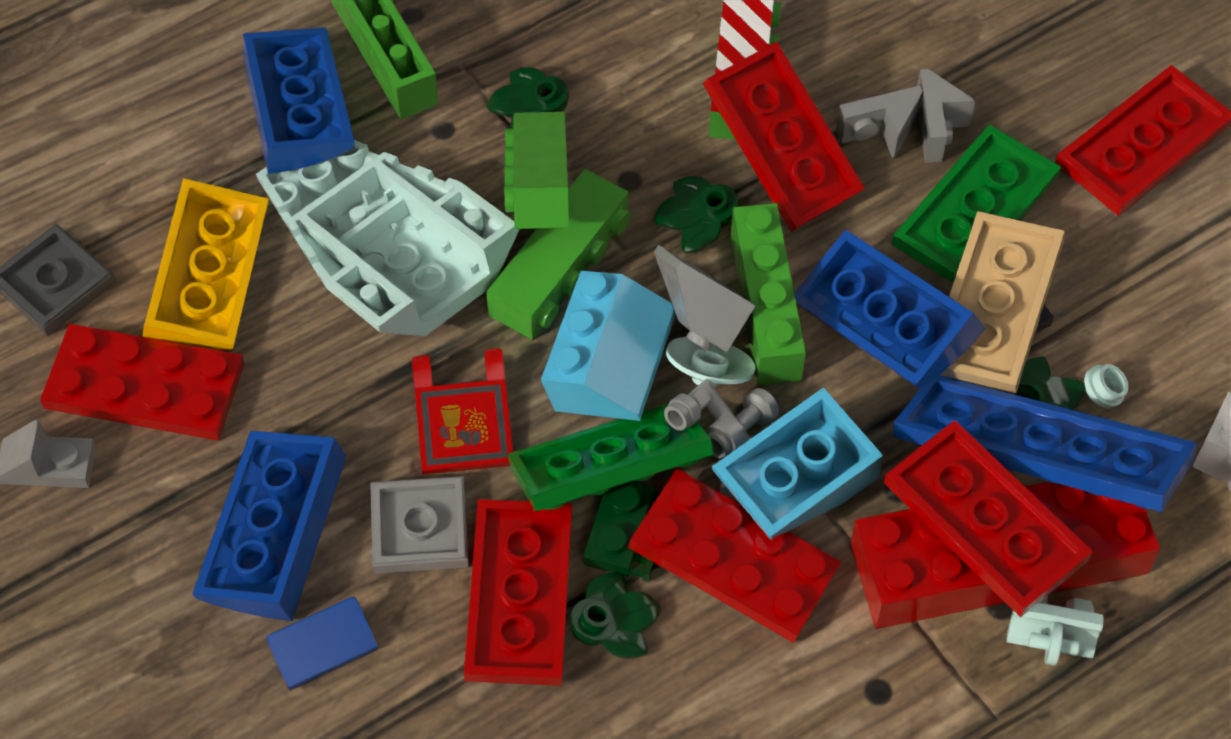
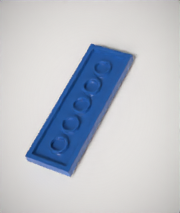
(1053, 441)

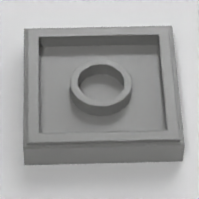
(419, 525)

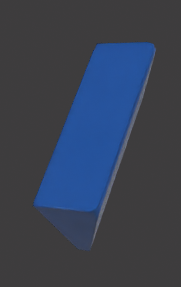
(321, 642)

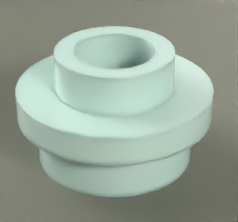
(1106, 385)

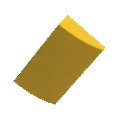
(205, 266)

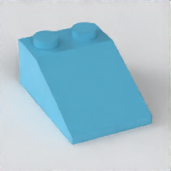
(800, 466)

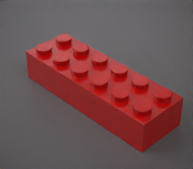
(917, 577)

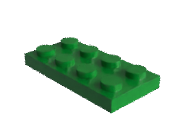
(990, 177)
(605, 457)

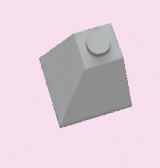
(702, 302)

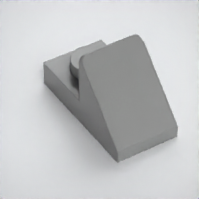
(939, 112)
(883, 114)
(41, 460)

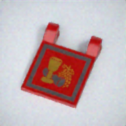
(463, 422)

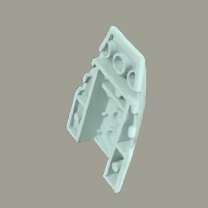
(392, 237)

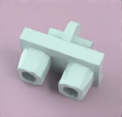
(1058, 629)

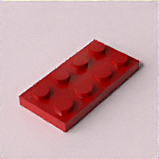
(783, 136)
(1144, 140)
(143, 382)
(988, 518)
(731, 558)
(518, 594)

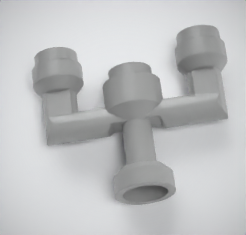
(728, 430)

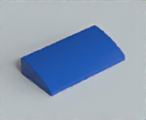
(296, 98)
(888, 310)
(271, 524)

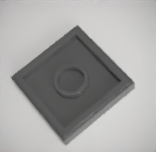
(53, 279)

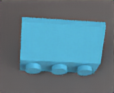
(607, 347)

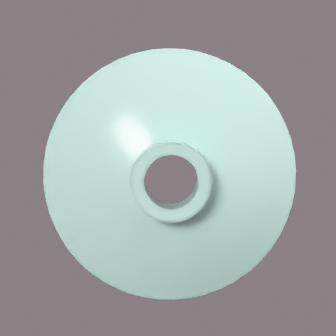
(714, 365)

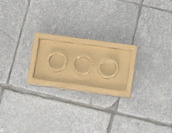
(1005, 285)

